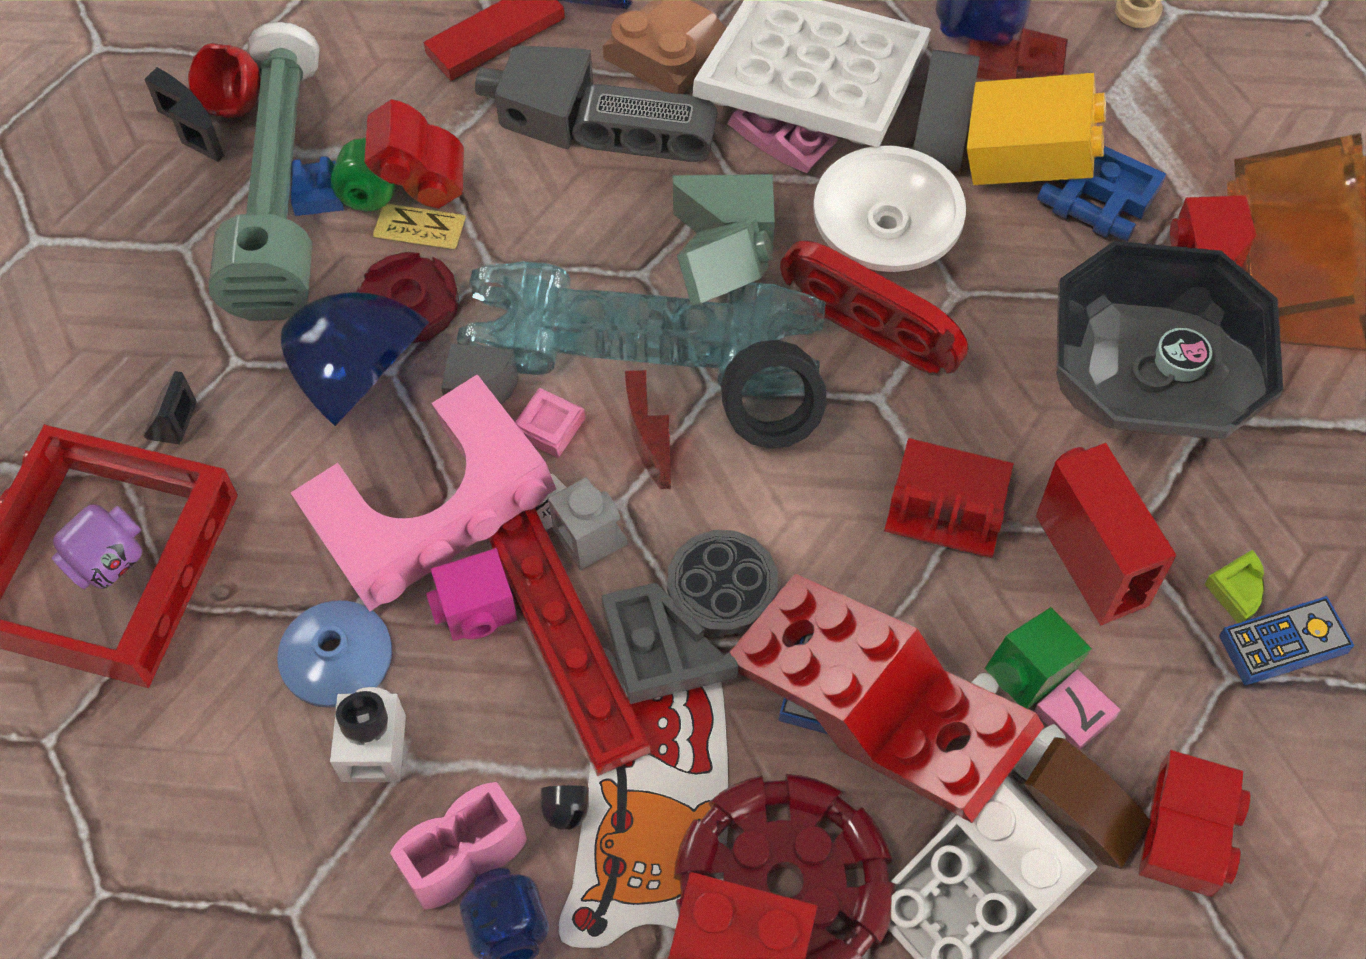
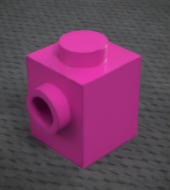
(472, 596)

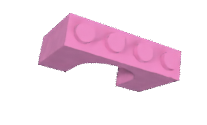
(391, 553)

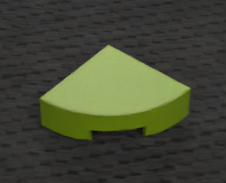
(1239, 586)

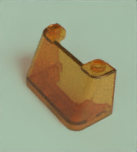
(1310, 238)

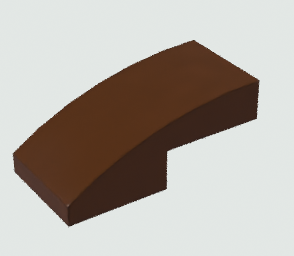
(1089, 800)

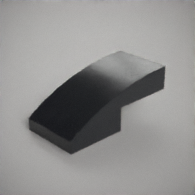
(186, 112)

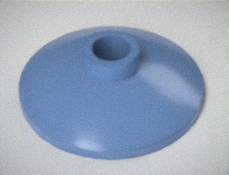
(355, 664)

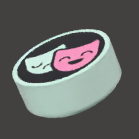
(1183, 354)

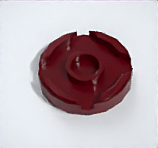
(419, 284)

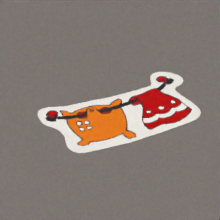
(642, 815)

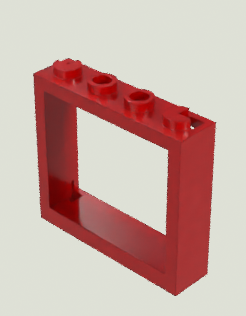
(174, 576)

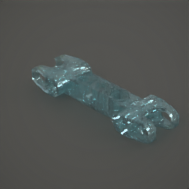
(654, 329)

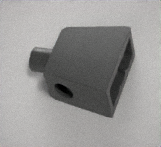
(539, 91)

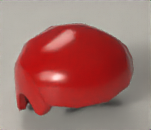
(225, 80)

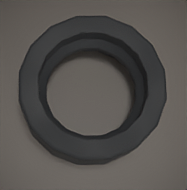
(791, 428)

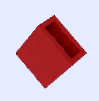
(1104, 533)

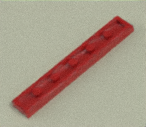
(568, 644)

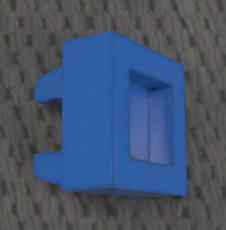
(312, 188)

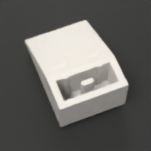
(986, 881)

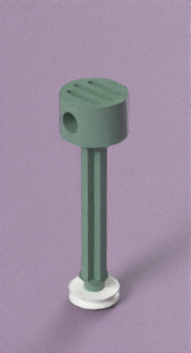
(261, 256)

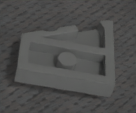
(660, 646)

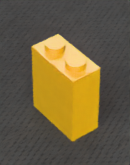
(1035, 129)

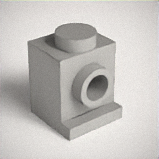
(586, 522)

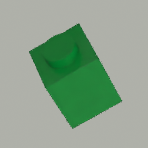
(1037, 658)

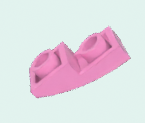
(783, 140)

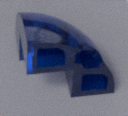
(345, 345)

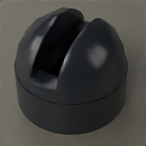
(360, 704)
(565, 805)

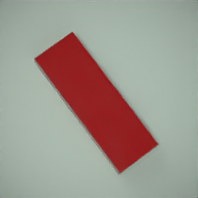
(490, 34)

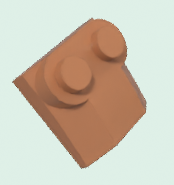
(664, 42)

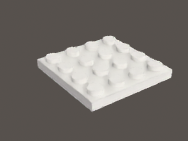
(814, 66)

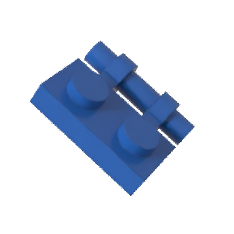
(1119, 183)

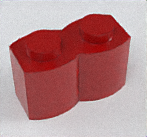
(414, 154)
(1193, 824)

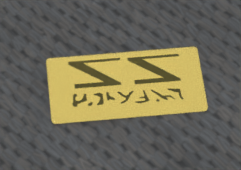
(419, 226)

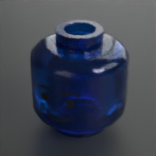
(504, 916)

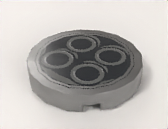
(722, 581)

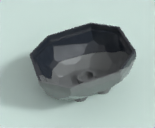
(1121, 307)

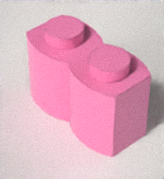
(447, 852)

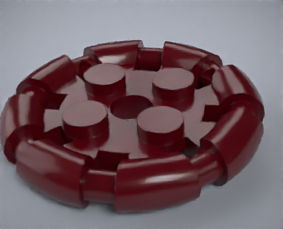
(801, 848)

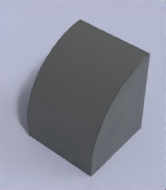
(493, 365)

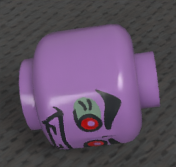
(97, 546)

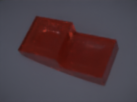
(1028, 57)
(648, 432)

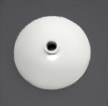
(892, 191)

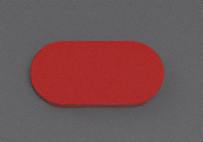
(876, 308)

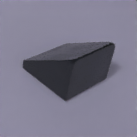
(171, 411)

